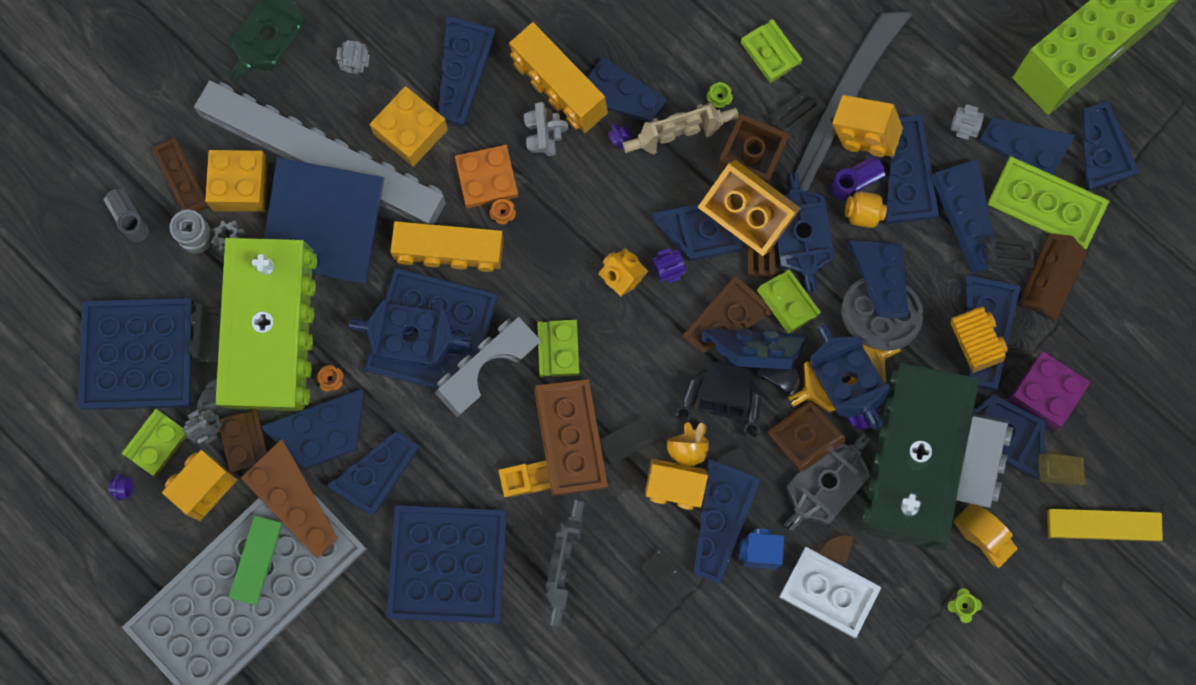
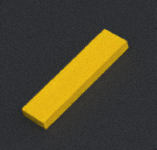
(1104, 525)

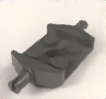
(822, 504)
(562, 550)

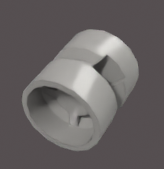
(191, 231)

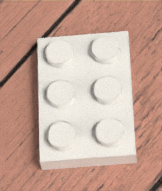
(830, 592)

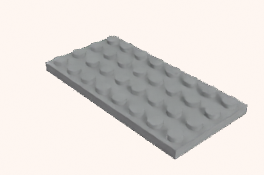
(206, 636)

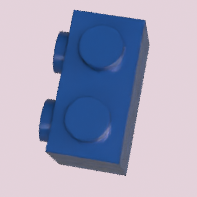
(762, 550)

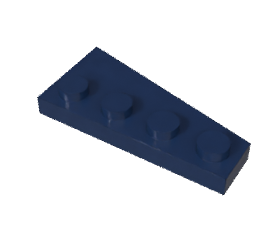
(465, 58)
(967, 209)
(1001, 301)
(724, 514)

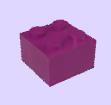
(1049, 391)

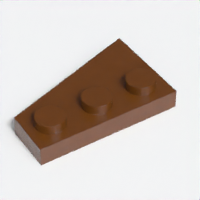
(731, 309)

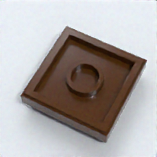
(806, 436)

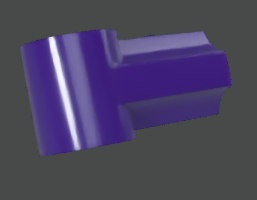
(857, 177)

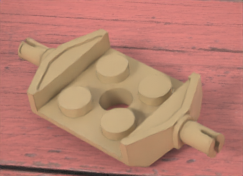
(679, 124)

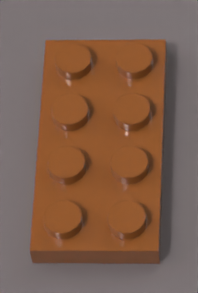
(570, 437)

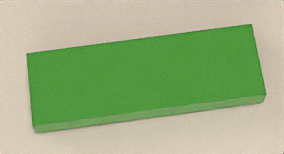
(256, 560)

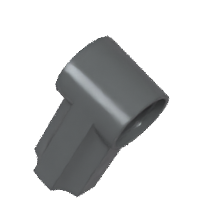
(126, 215)

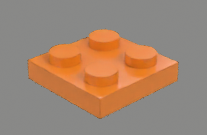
(486, 176)

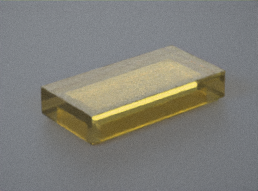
(1061, 469)

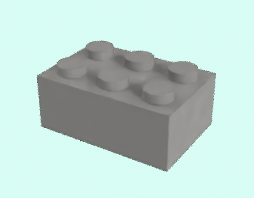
(984, 460)

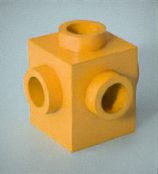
(622, 271)

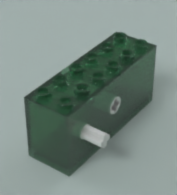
(930, 418)

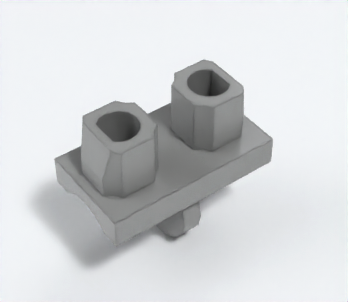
(548, 128)

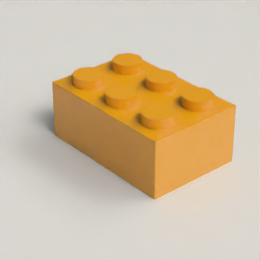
(749, 207)

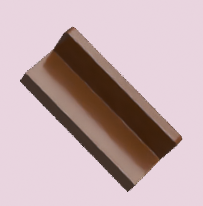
(1053, 275)

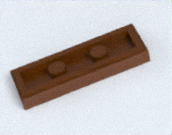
(180, 176)

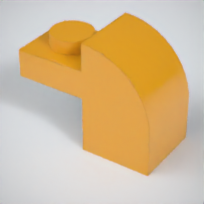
(986, 532)

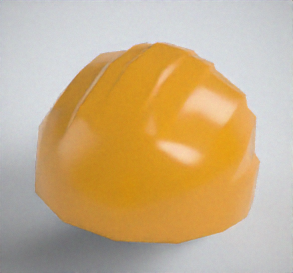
(690, 447)

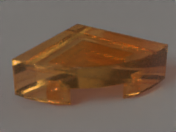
(837, 549)

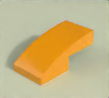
(524, 479)

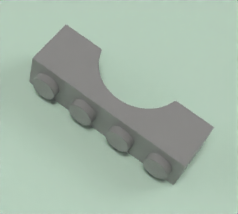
(462, 388)

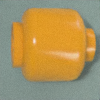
(865, 209)

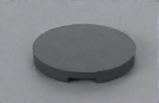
(880, 332)

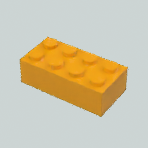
(558, 78)

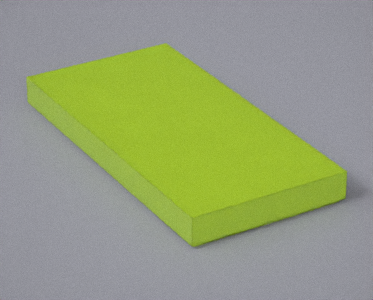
(1047, 202)

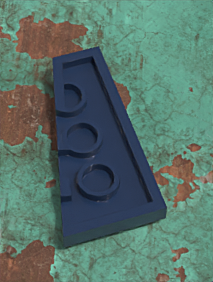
(909, 180)

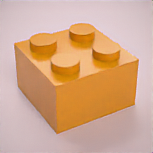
(409, 126)
(867, 126)
(237, 181)
(199, 485)

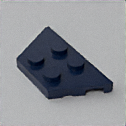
(696, 233)
(756, 349)
(321, 431)
(1026, 438)

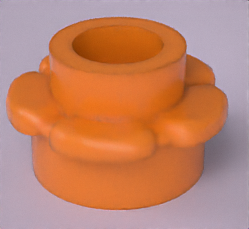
(502, 204)
(324, 373)

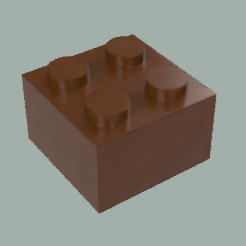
(755, 147)

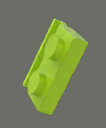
(771, 51)
(788, 301)
(558, 348)
(155, 443)

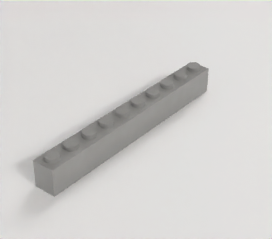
(295, 142)

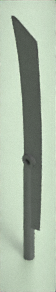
(869, 52)

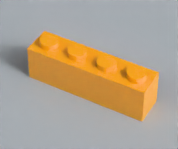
(447, 246)

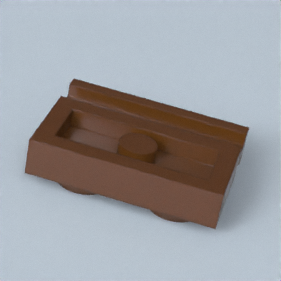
(243, 440)

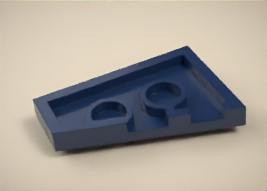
(625, 92)
(1027, 143)
(1105, 148)
(884, 274)
(375, 475)

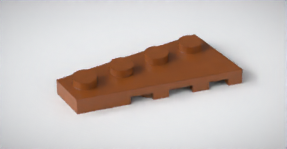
(285, 491)

